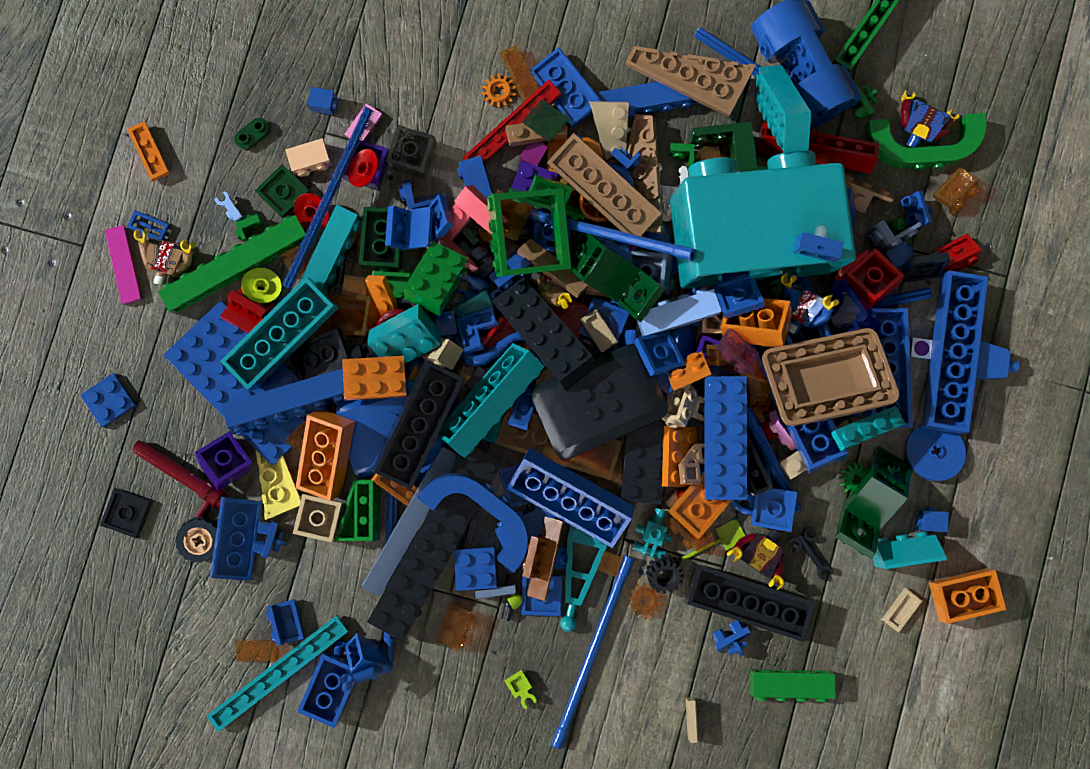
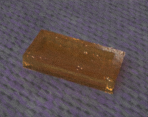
(256, 650)

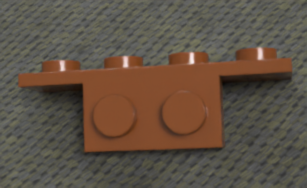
(542, 558)

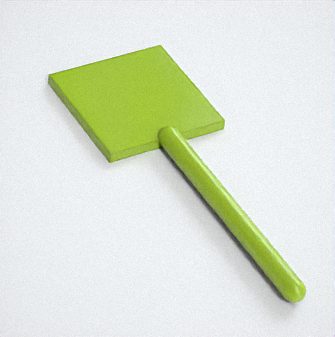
(728, 535)

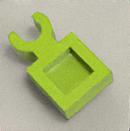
(519, 686)

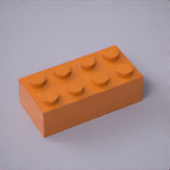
(325, 454)

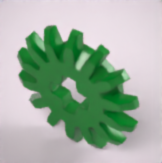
(848, 477)

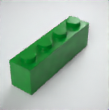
(792, 684)

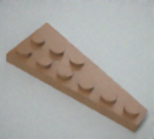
(697, 77)
(646, 174)

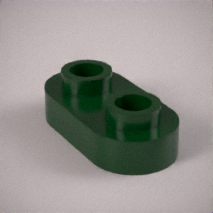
(253, 135)

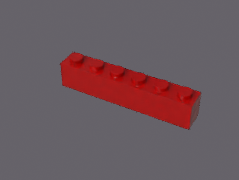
(850, 152)

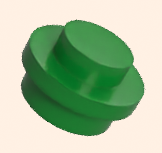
(898, 224)

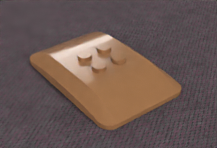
(830, 377)

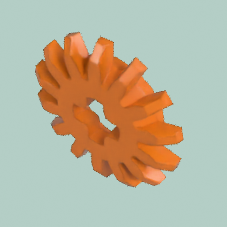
(490, 90)

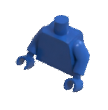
(365, 660)

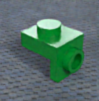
(247, 225)

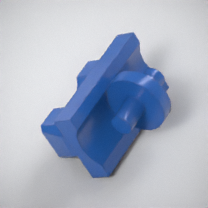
(917, 209)
(264, 547)
(724, 642)

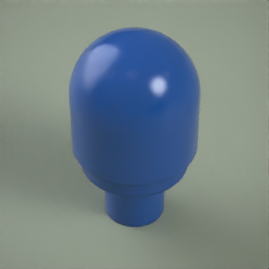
(478, 284)

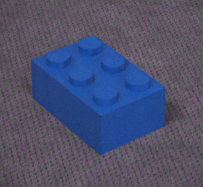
(324, 695)

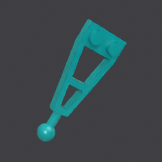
(568, 622)

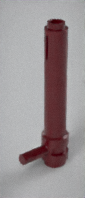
(186, 477)

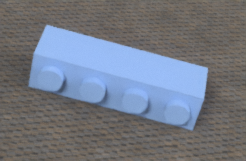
(680, 312)

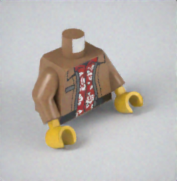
(164, 257)
(551, 292)

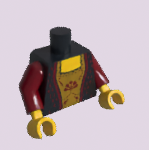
(762, 555)

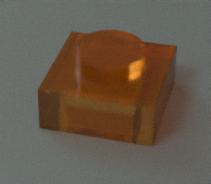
(609, 563)

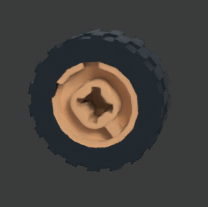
(196, 539)

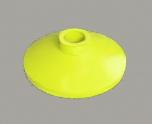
(261, 278)

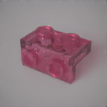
(737, 351)

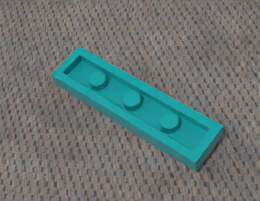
(868, 428)

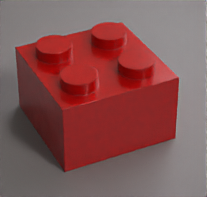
(874, 277)

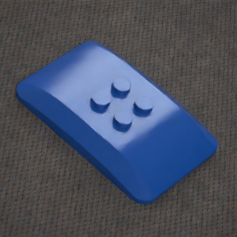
(372, 426)

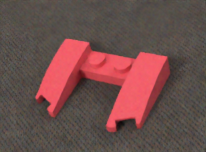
(468, 205)

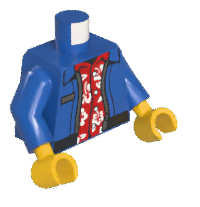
(806, 306)

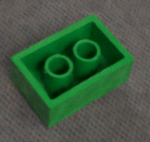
(436, 278)

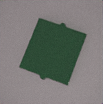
(545, 120)

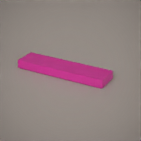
(123, 264)

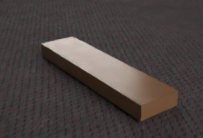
(541, 257)

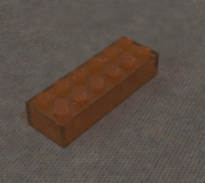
(596, 462)

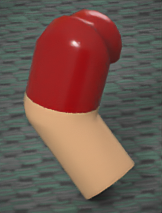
(674, 497)

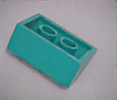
(908, 550)

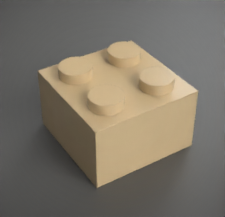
(318, 518)

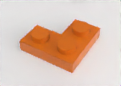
(695, 370)

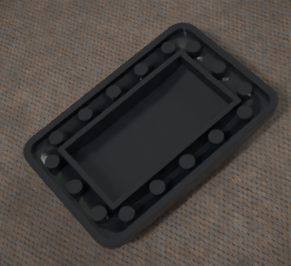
(600, 406)

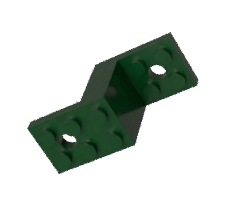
(738, 140)
(613, 275)
(874, 502)

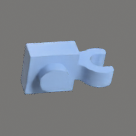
(233, 212)

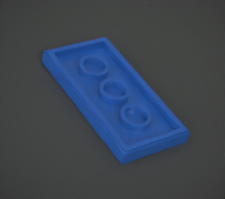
(574, 88)
(235, 538)

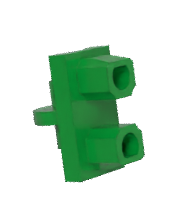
(866, 109)

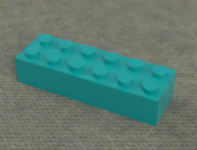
(783, 108)
(279, 334)
(490, 399)

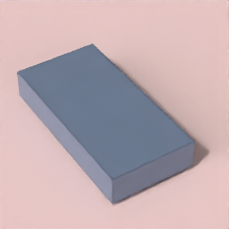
(499, 591)

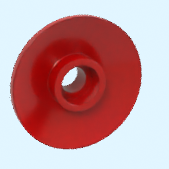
(363, 168)
(303, 209)

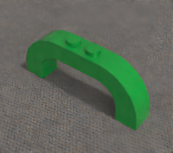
(891, 153)

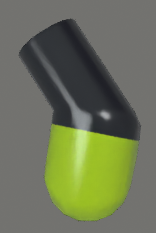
(510, 605)

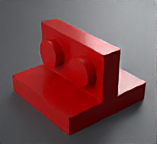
(244, 312)

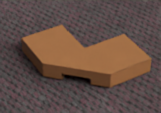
(689, 466)

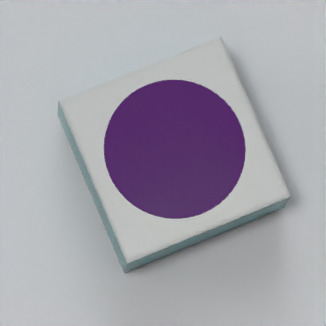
(920, 348)

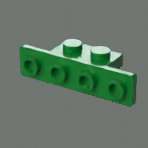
(542, 183)

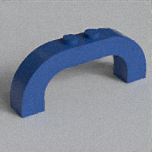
(484, 495)

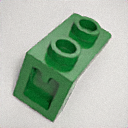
(682, 150)

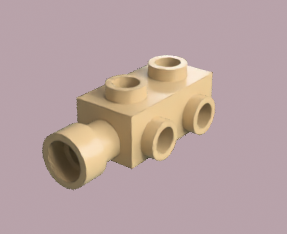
(680, 406)

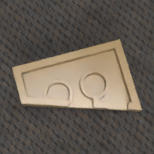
(612, 124)

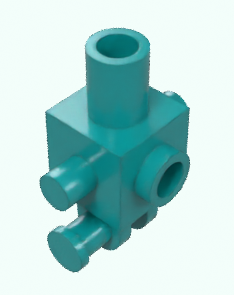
(653, 533)

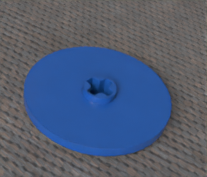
(932, 466)

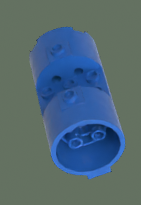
(791, 36)

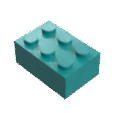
(405, 335)

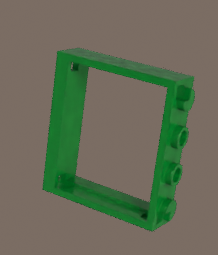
(559, 231)

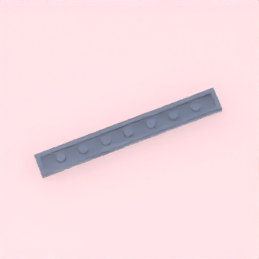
(406, 527)

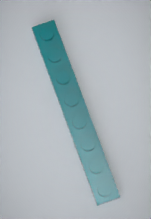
(277, 673)

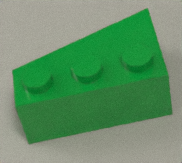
(362, 513)

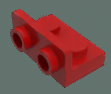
(962, 251)

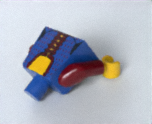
(924, 121)

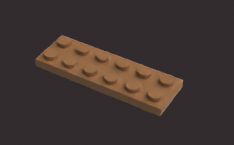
(603, 187)

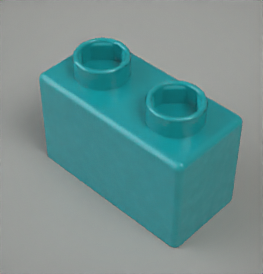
(754, 217)

